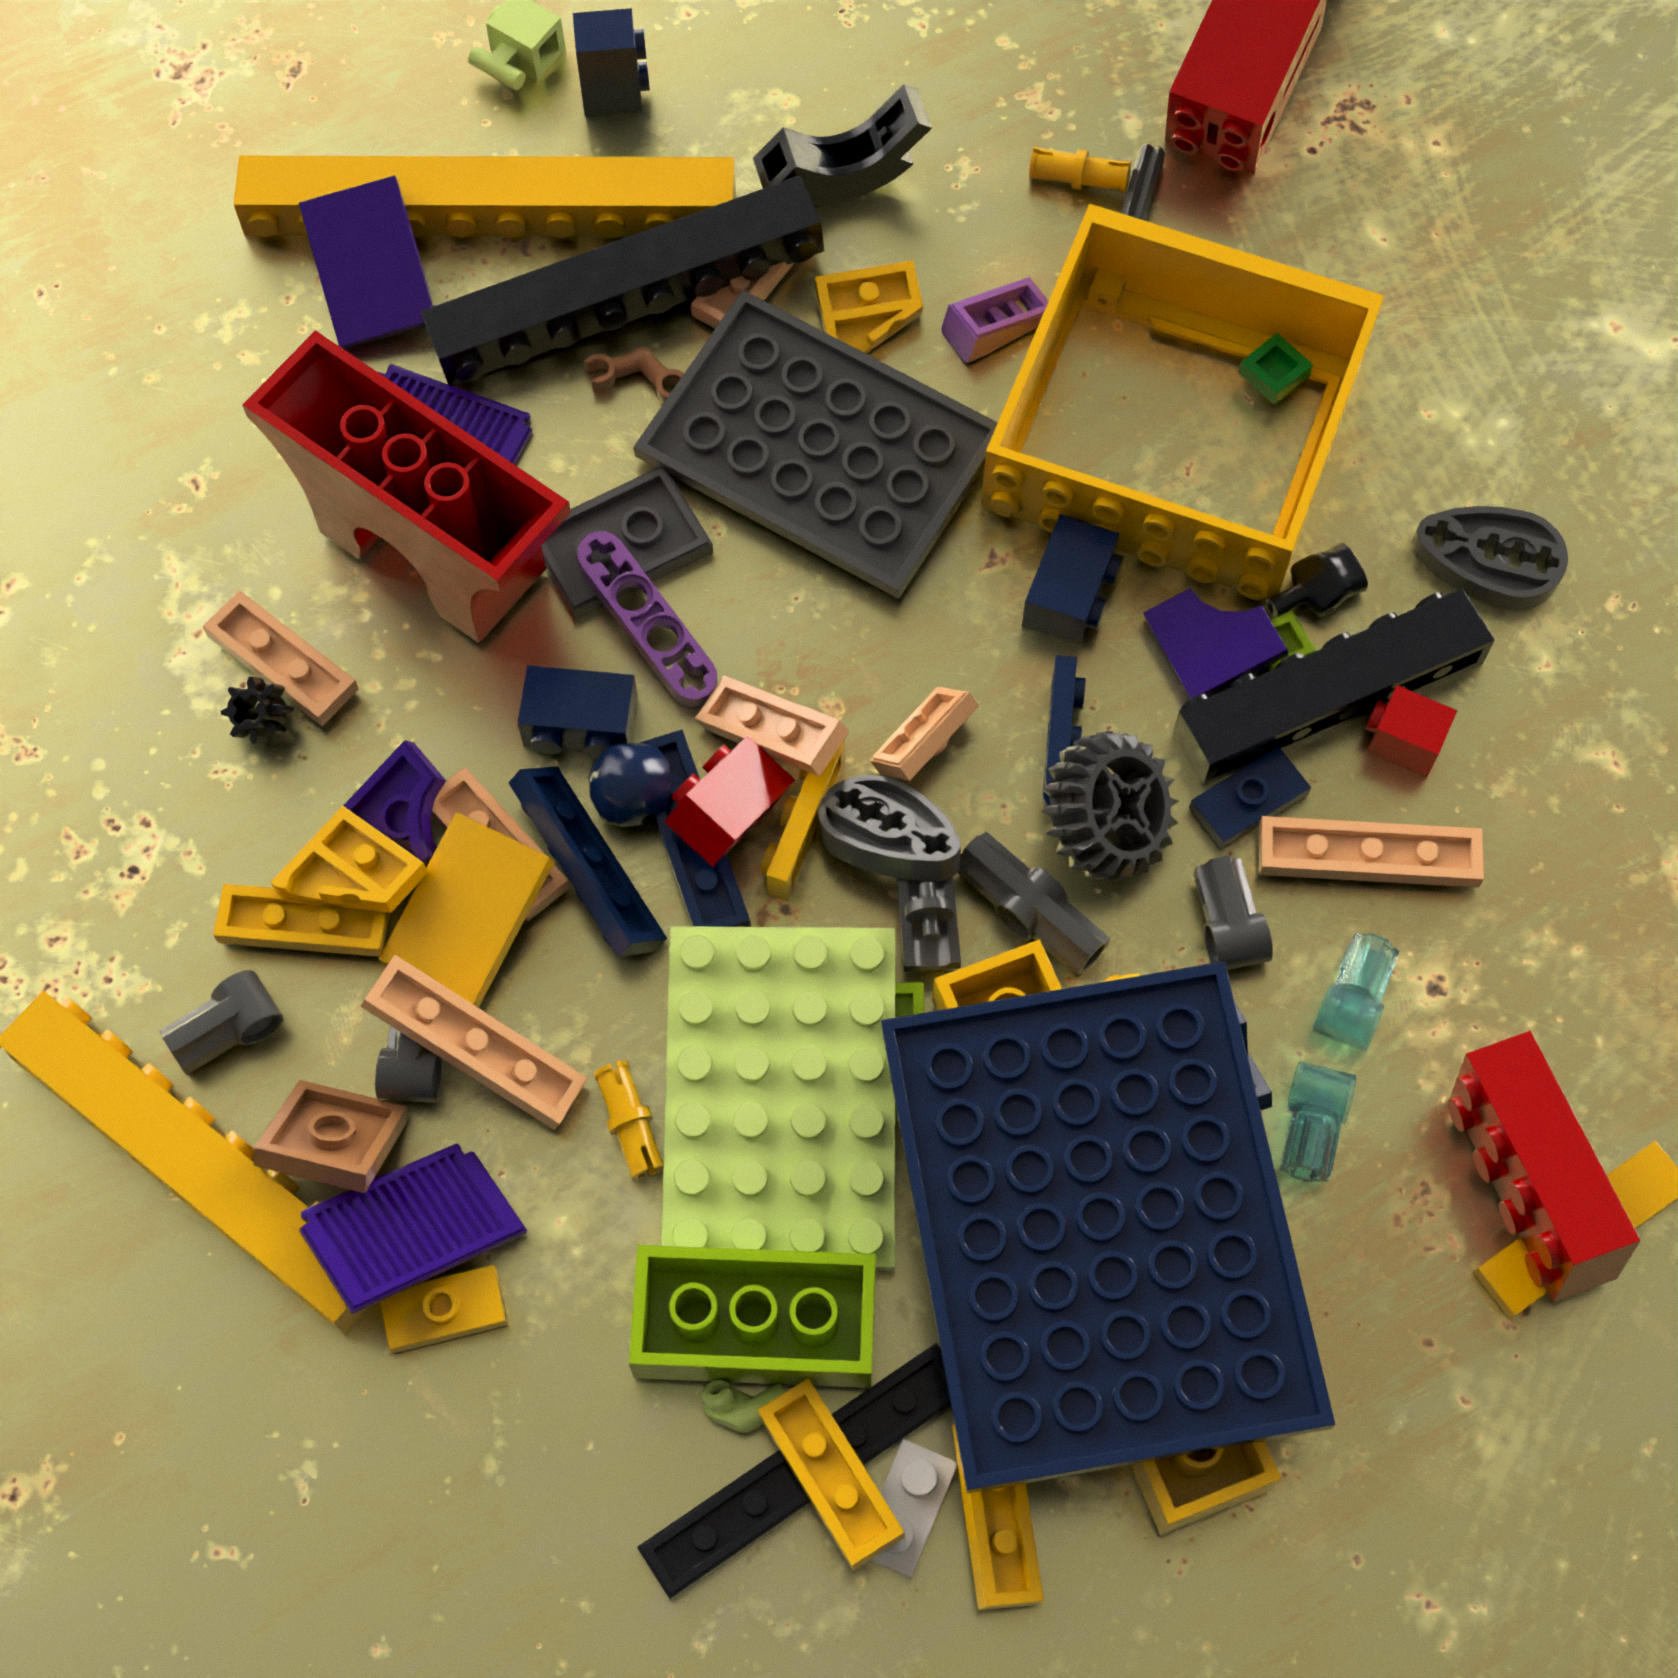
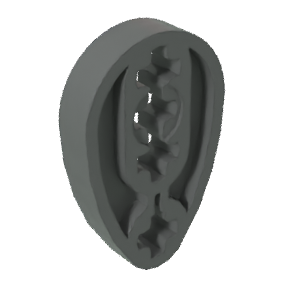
(1506, 530)
(906, 843)

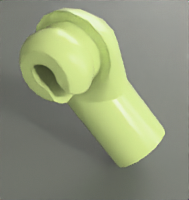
(736, 1408)

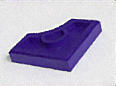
(1213, 645)
(401, 800)

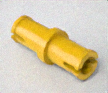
(1080, 169)
(629, 1120)

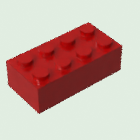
(1541, 1168)

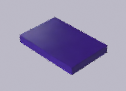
(367, 262)

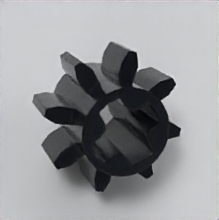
(270, 706)

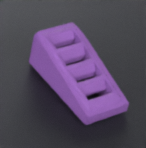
(974, 338)

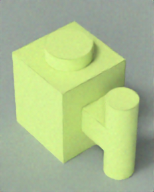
(521, 41)

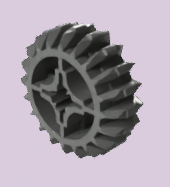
(1098, 805)

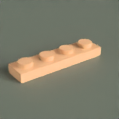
(1371, 851)
(474, 1042)

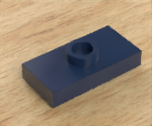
(1253, 792)

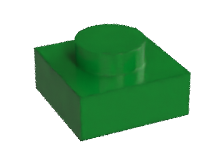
(1275, 368)

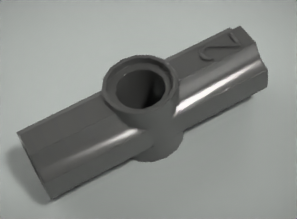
(1032, 904)

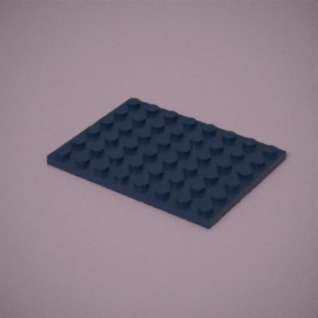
(1102, 1228)

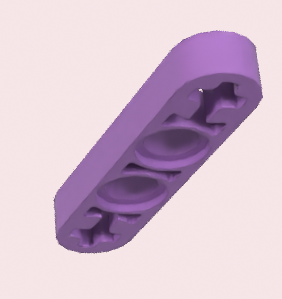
(642, 622)

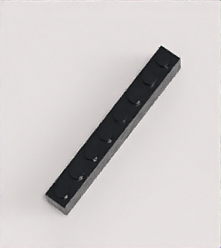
(623, 281)

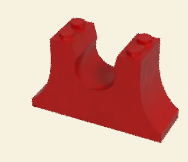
(404, 473)

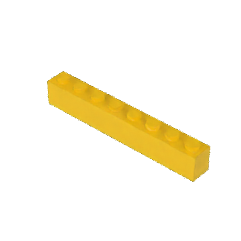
(174, 1144)

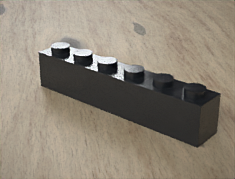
(1331, 685)

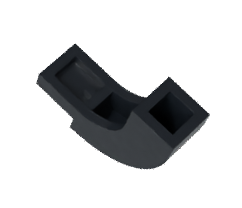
(852, 161)

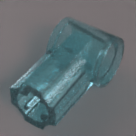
(1354, 1002)
(1318, 1107)

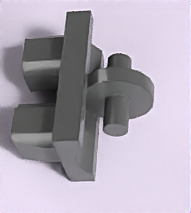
(928, 925)

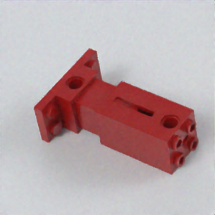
(1240, 78)

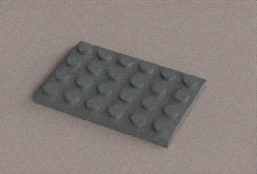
(819, 443)

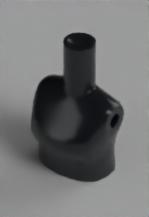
(1321, 582)

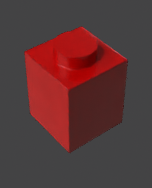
(1409, 730)

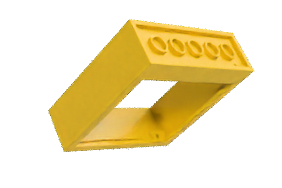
(1210, 299)

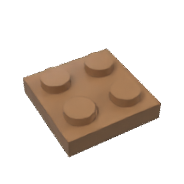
(330, 1136)

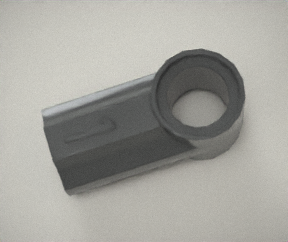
(1233, 926)
(236, 1014)
(407, 1071)

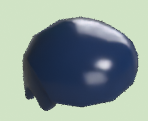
(629, 783)

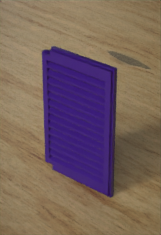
(486, 420)
(409, 1226)

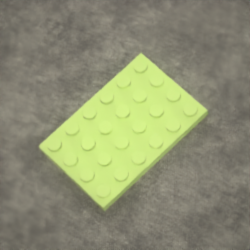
(780, 1090)

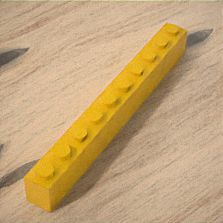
(492, 192)

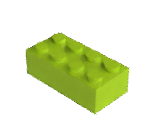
(753, 1316)

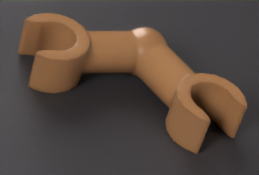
(638, 360)

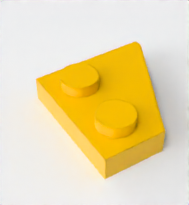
(868, 303)
(351, 867)

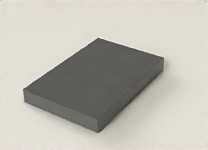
(649, 521)

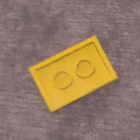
(468, 907)

